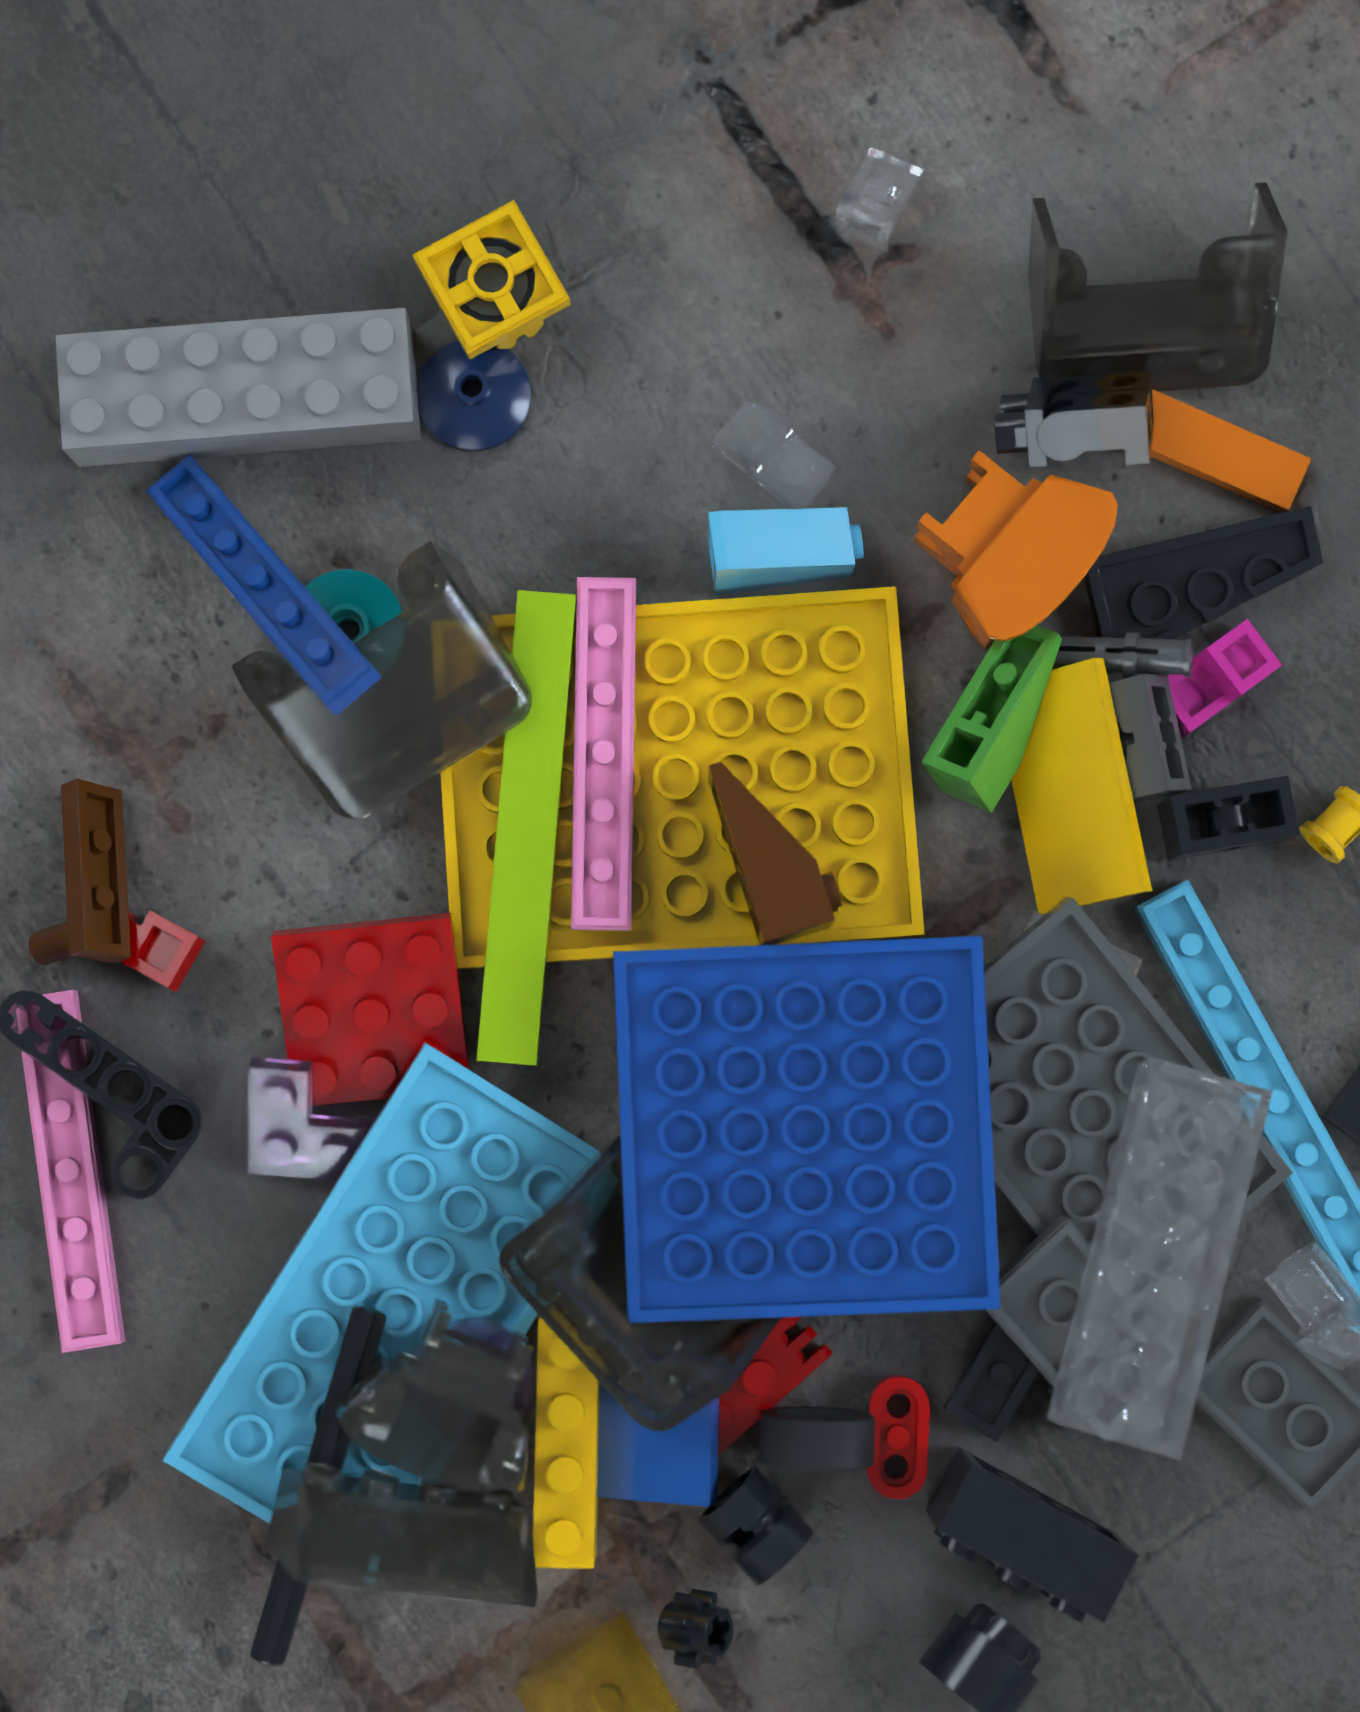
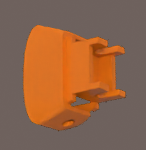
(1017, 547)

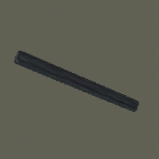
(328, 1448)

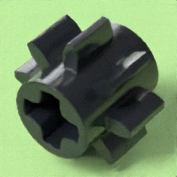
(695, 1628)

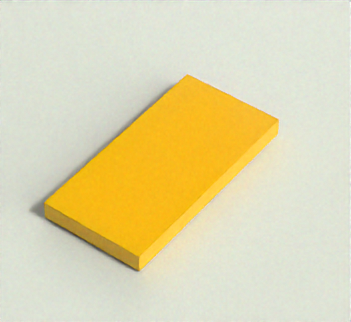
(1078, 795)

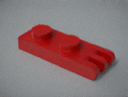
(768, 1379)

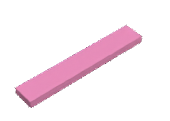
(603, 754)
(72, 1191)

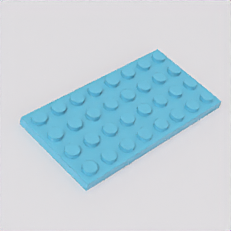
(407, 1222)

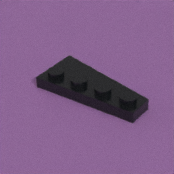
(1198, 576)

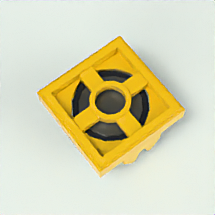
(491, 281)

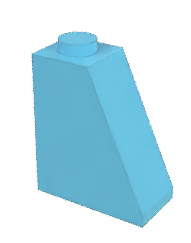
(780, 547)

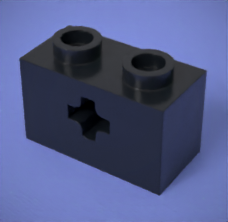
(1228, 818)

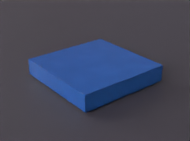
(657, 1465)

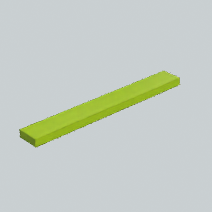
(527, 834)

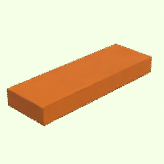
(1226, 454)

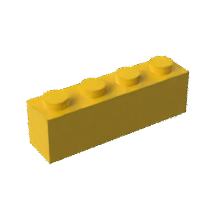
(565, 1457)

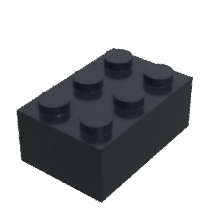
(1030, 1538)

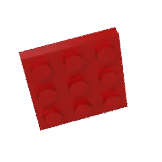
(367, 1001)

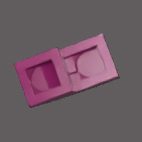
(1221, 676)

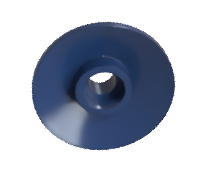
(480, 420)

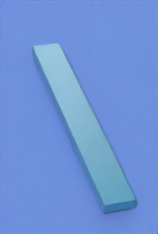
(1252, 1056)

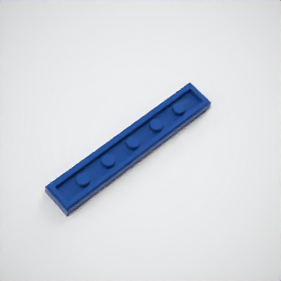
(264, 586)

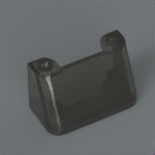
(574, 1277)

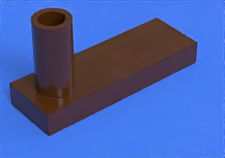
(94, 879)

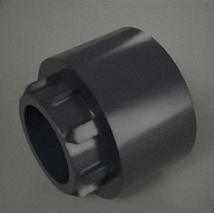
(984, 1660)

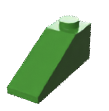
(993, 720)

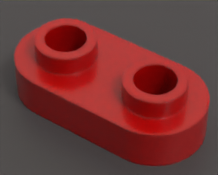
(899, 1435)

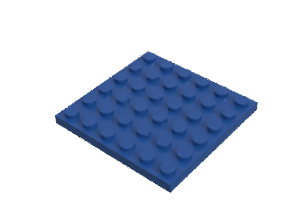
(806, 1130)

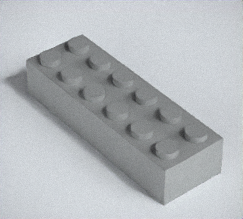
(238, 387)

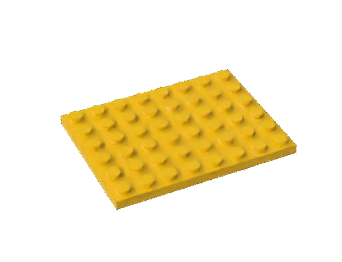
(797, 706)

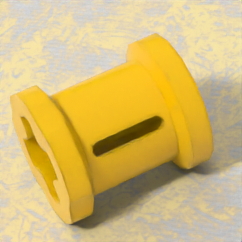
(1335, 826)

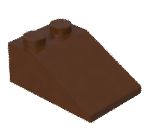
(775, 871)

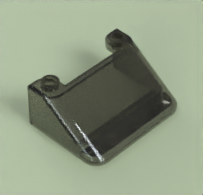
(439, 697)

